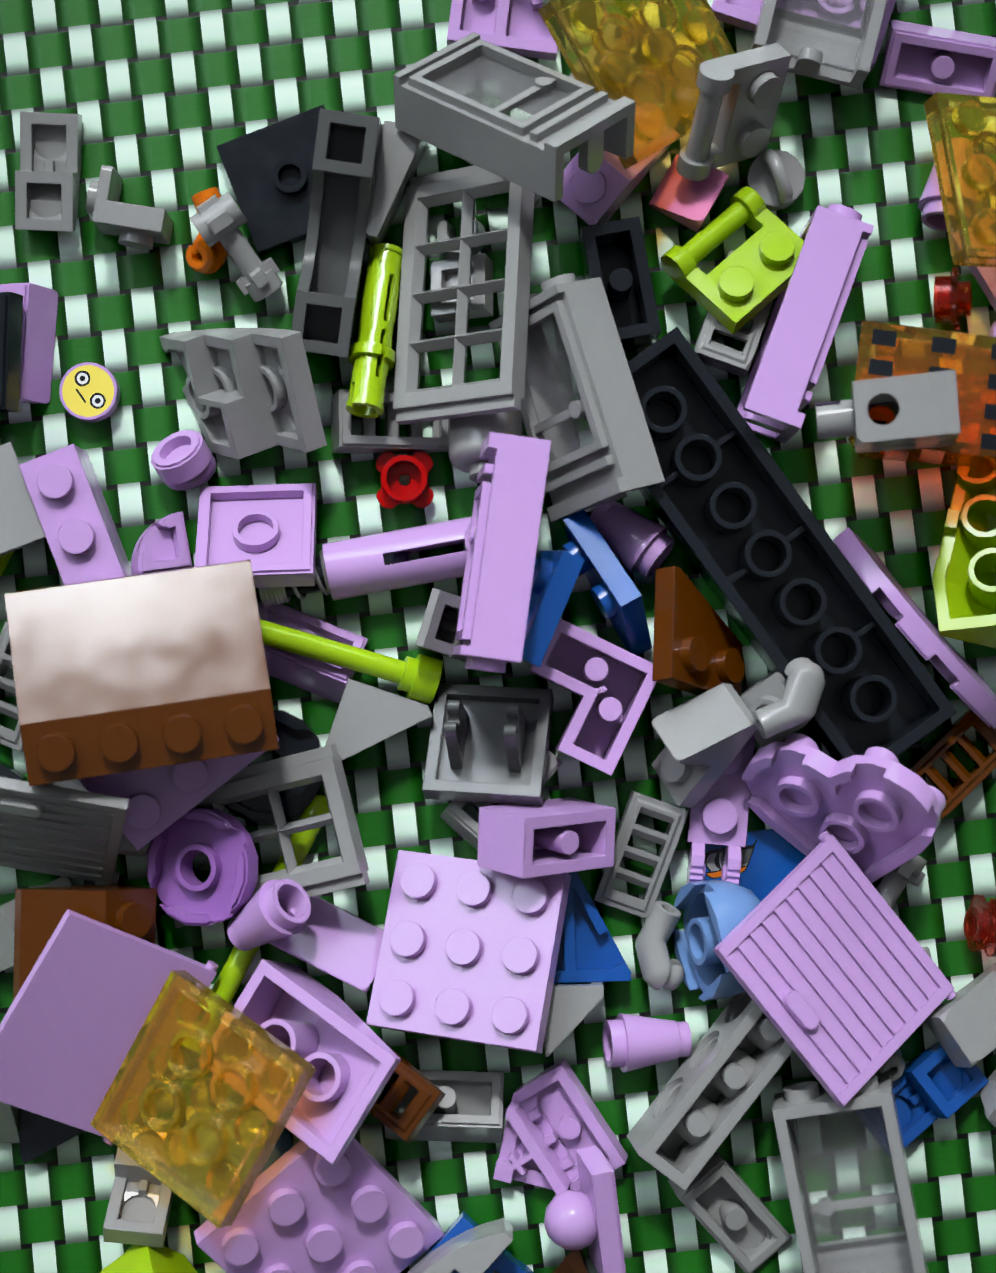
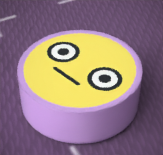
(89, 392)

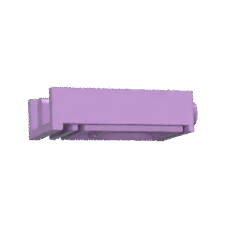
(804, 322)
(501, 551)

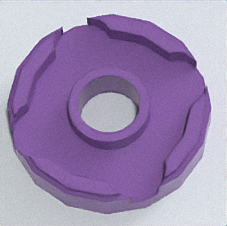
(231, 861)

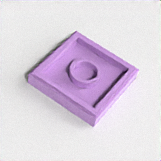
(264, 524)

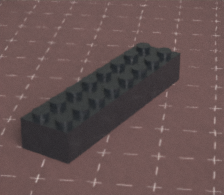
(776, 561)

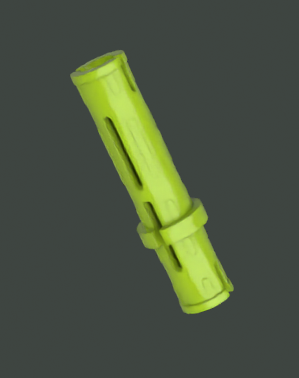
(373, 351)

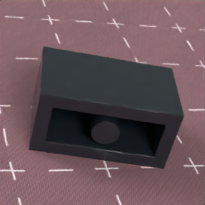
(619, 257)

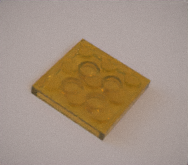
(640, 53)
(202, 1097)

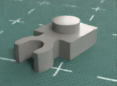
(445, 274)

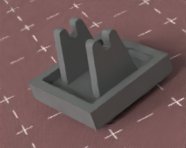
(489, 744)

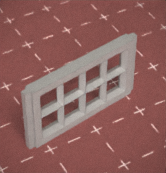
(476, 397)

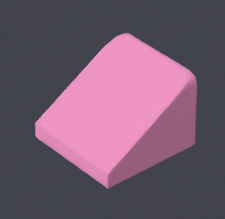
(687, 199)

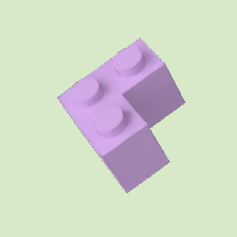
(610, 688)

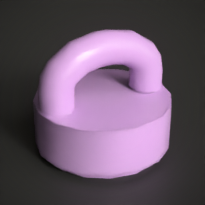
(183, 460)

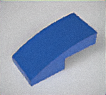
(932, 1090)

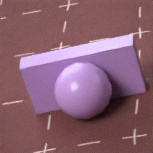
(590, 1215)

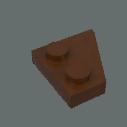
(690, 639)

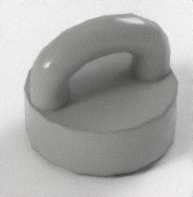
(776, 178)

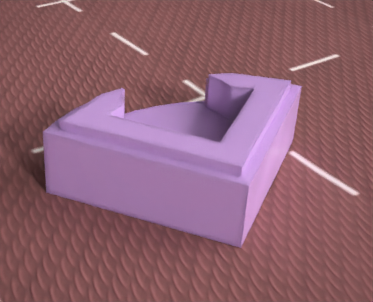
(162, 547)

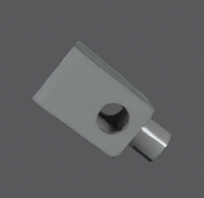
(922, 407)

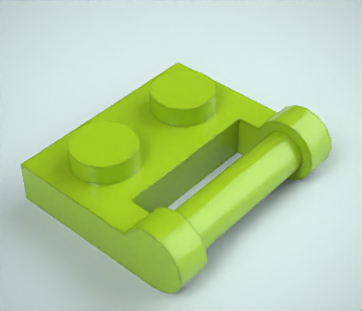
(750, 274)

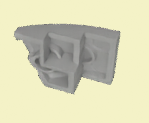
(249, 389)

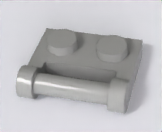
(734, 109)

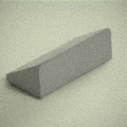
(466, 1113)

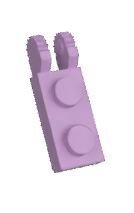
(721, 820)

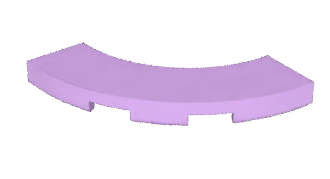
(917, 627)

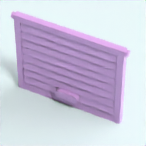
(834, 969)
(81, 1017)

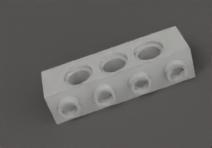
(710, 1091)

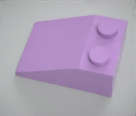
(328, 1034)

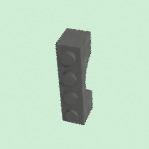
(336, 231)

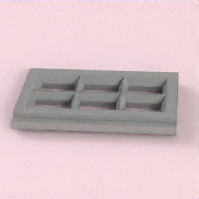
(291, 772)

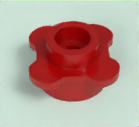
(391, 470)

